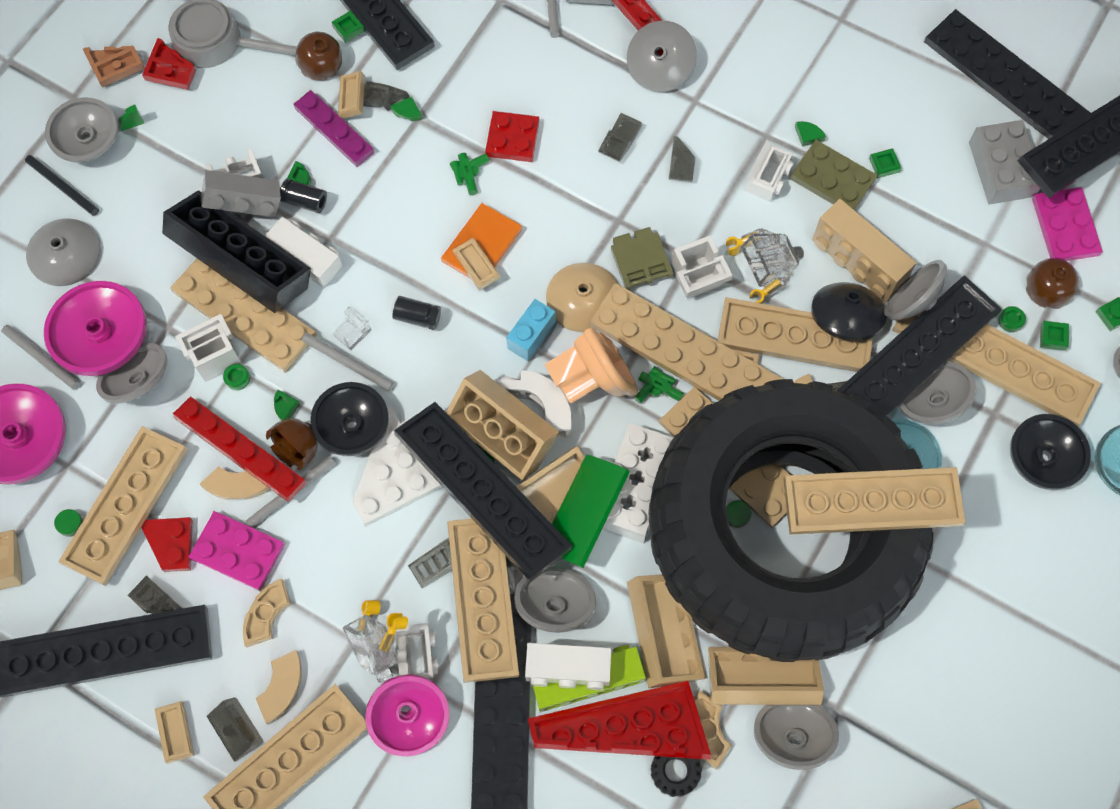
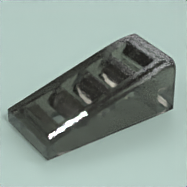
(432, 554)

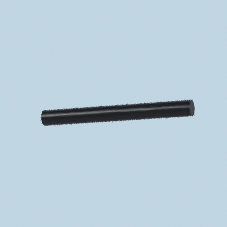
(62, 185)

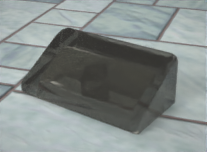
(234, 728)

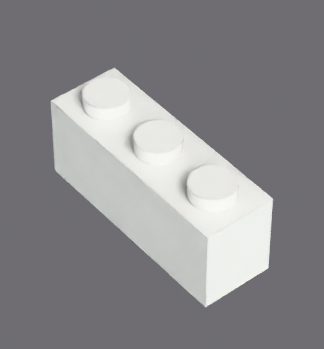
(308, 249)
(568, 665)

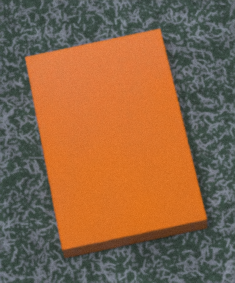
(491, 232)

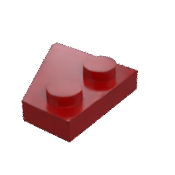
(168, 67)
(170, 542)

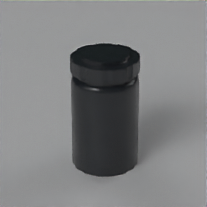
(303, 195)
(416, 312)

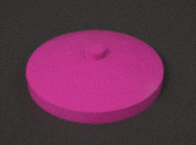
(95, 328)
(29, 432)

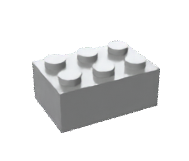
(996, 157)

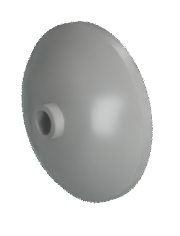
(671, 68)
(76, 121)
(71, 259)
(917, 292)
(134, 377)
(941, 396)
(555, 600)
(803, 725)

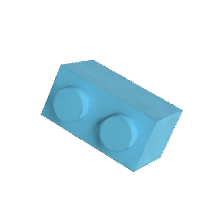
(531, 330)

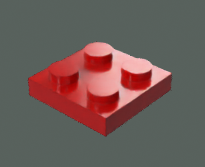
(512, 136)

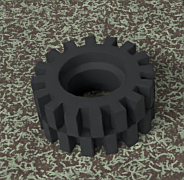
(671, 787)

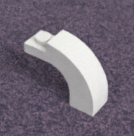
(546, 395)

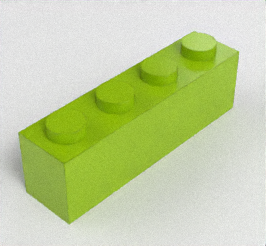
(624, 672)

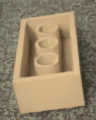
(862, 250)
(501, 424)

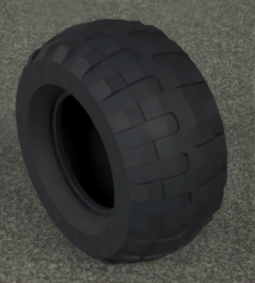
(729, 591)

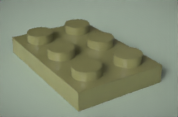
(833, 175)

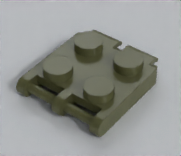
(640, 258)

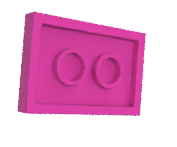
(1067, 225)
(236, 550)

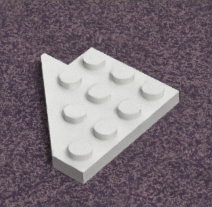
(391, 478)

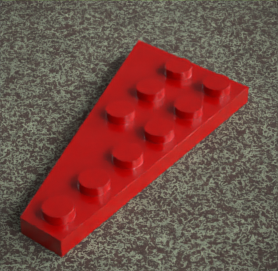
(641, 723)

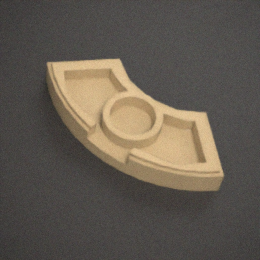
(233, 485)
(263, 611)
(283, 686)
(709, 718)

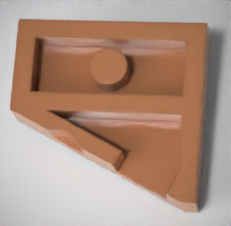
(113, 63)

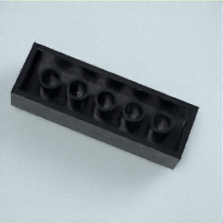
(236, 252)

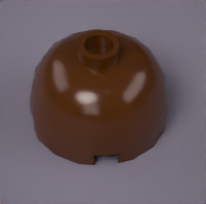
(318, 55)
(1052, 283)
(293, 442)

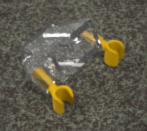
(769, 258)
(373, 641)

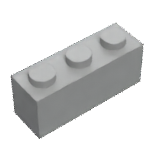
(240, 193)

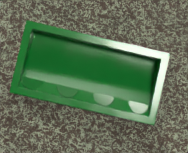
(588, 506)

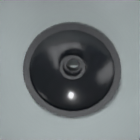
(848, 311)
(347, 404)
(1062, 444)

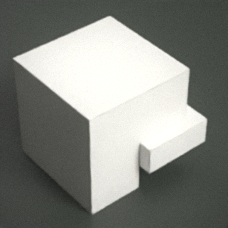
(700, 267)
(209, 347)

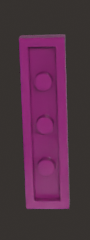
(333, 128)

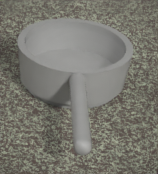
(210, 36)

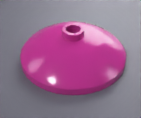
(409, 731)

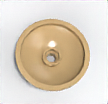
(574, 307)

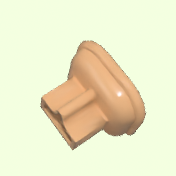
(590, 365)

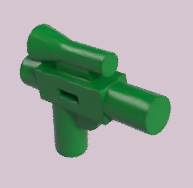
(467, 170)
(657, 384)

